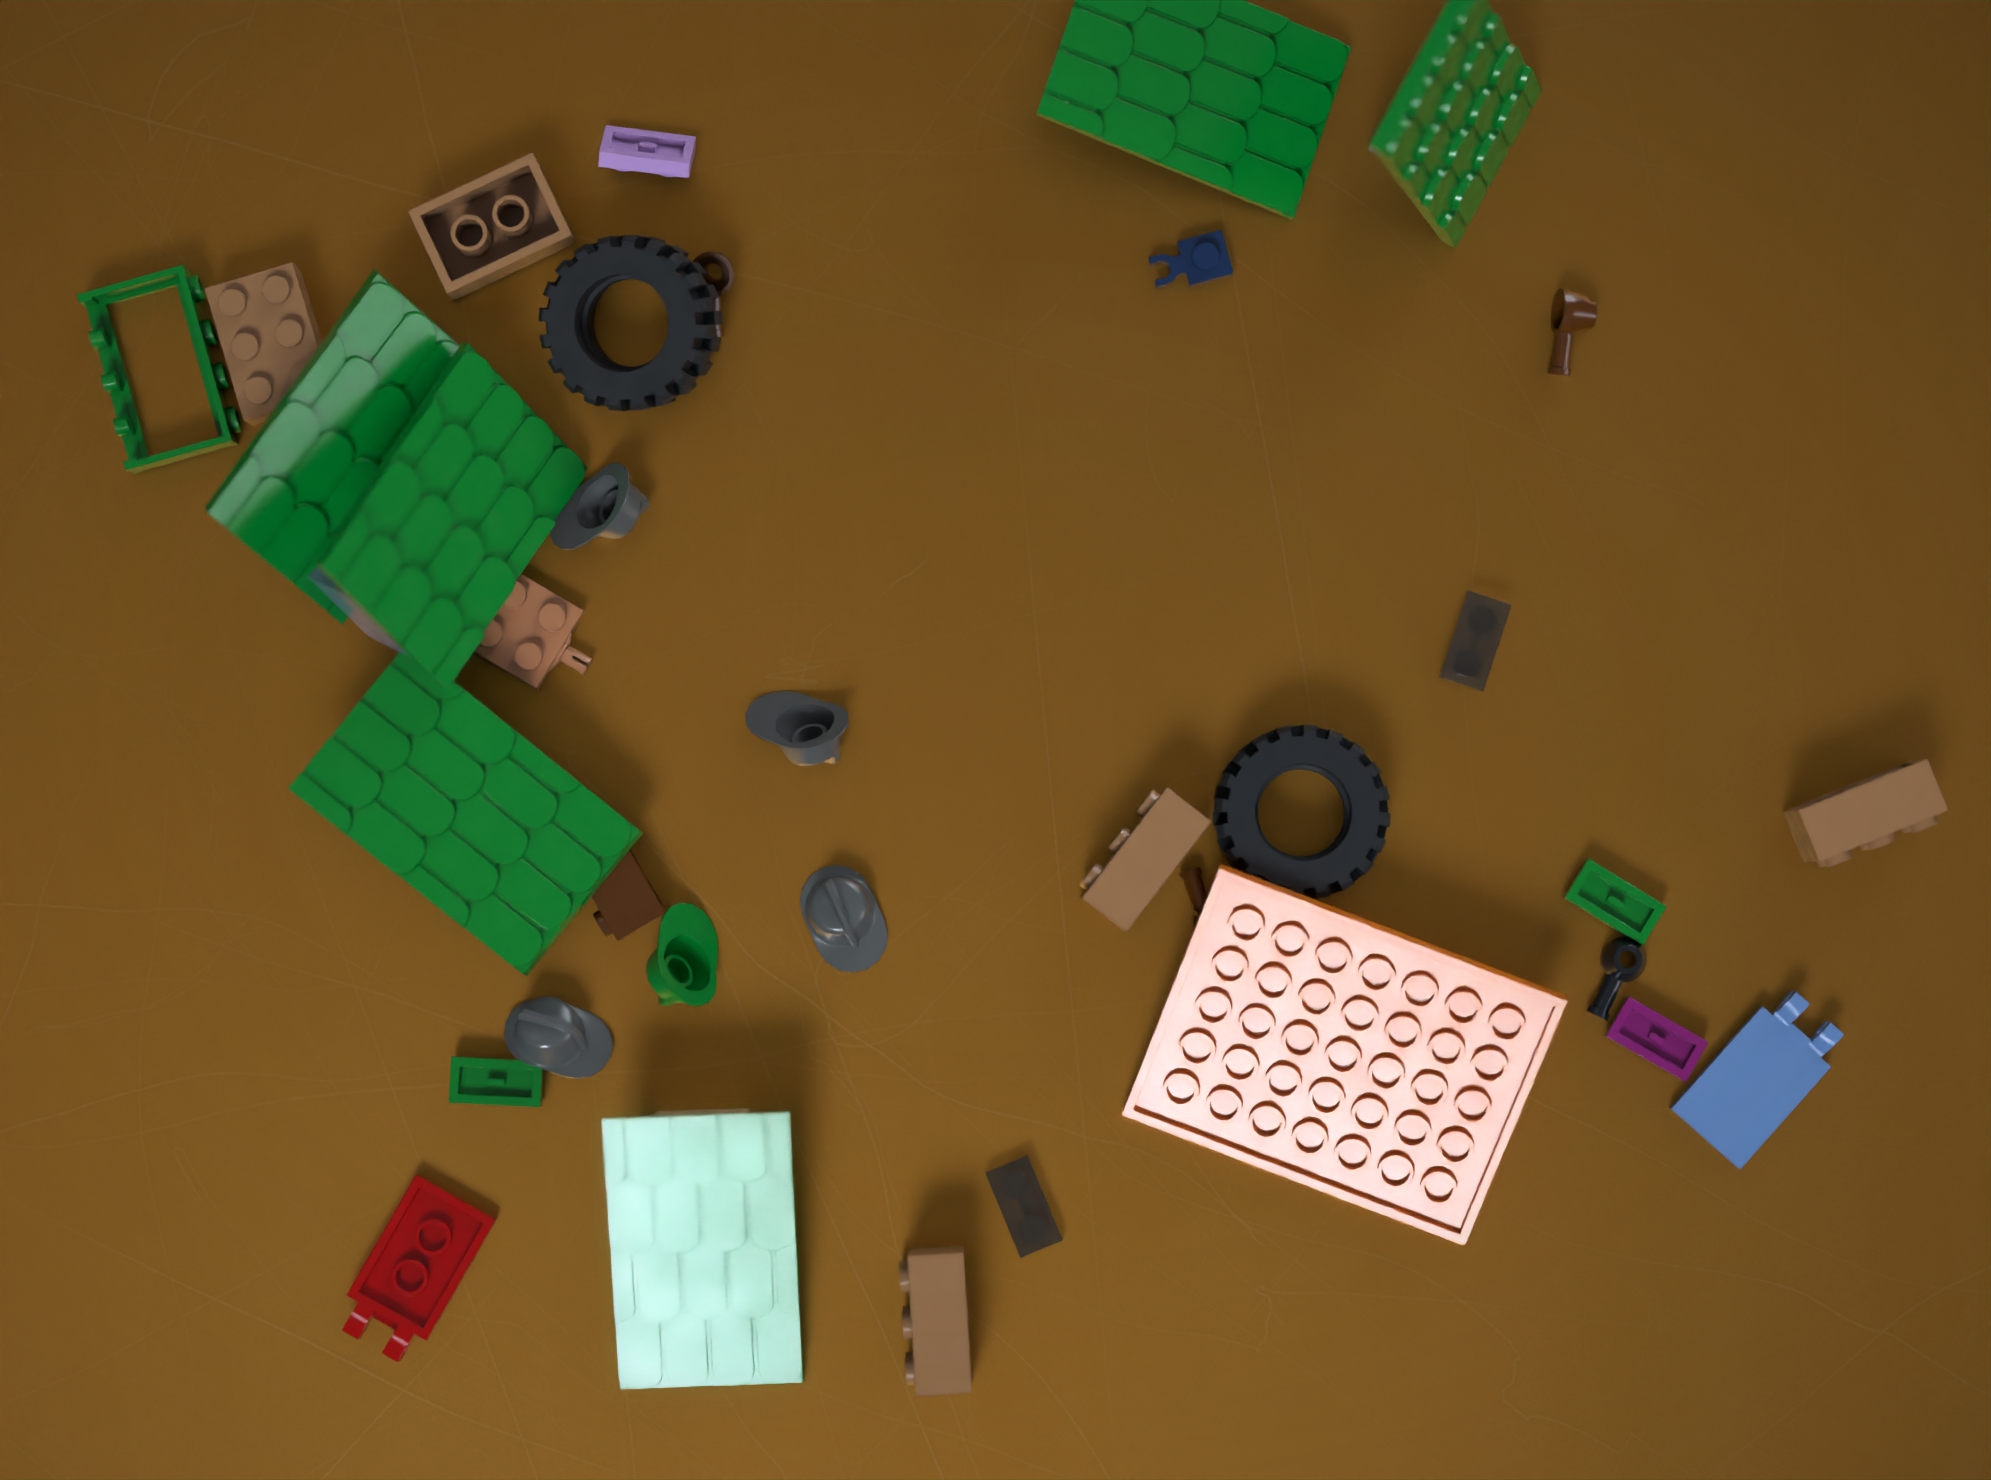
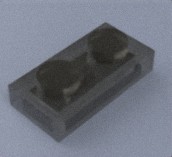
(1475, 641)
(1023, 1206)

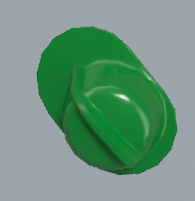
(685, 957)

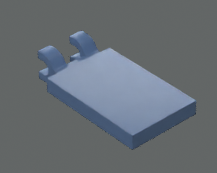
(1756, 1080)

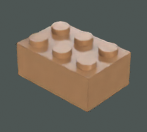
(492, 226)
(264, 335)
(1866, 813)
(1143, 857)
(936, 1321)

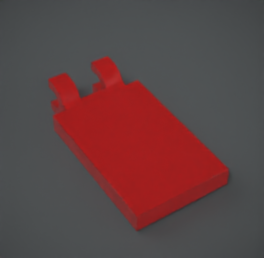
(417, 1265)

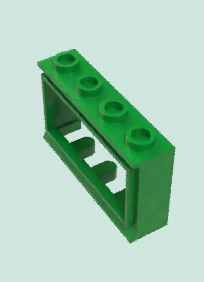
(116, 380)

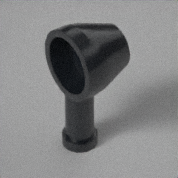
(1616, 974)

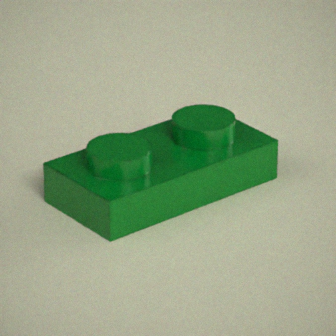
(1614, 901)
(495, 1082)

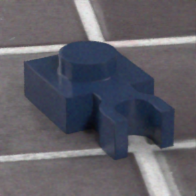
(1199, 259)

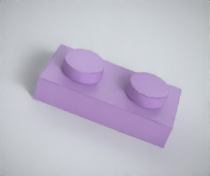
(647, 151)

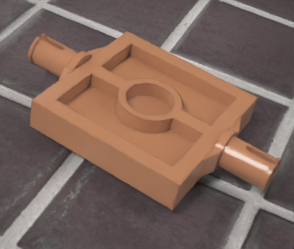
(532, 634)

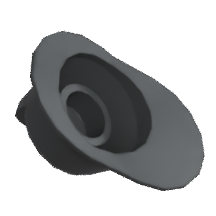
(599, 508)
(800, 725)
(843, 918)
(558, 1038)

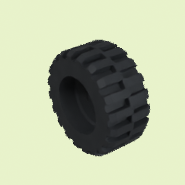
(573, 336)
(1335, 759)

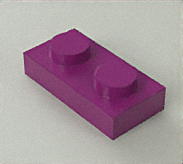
(1656, 1038)

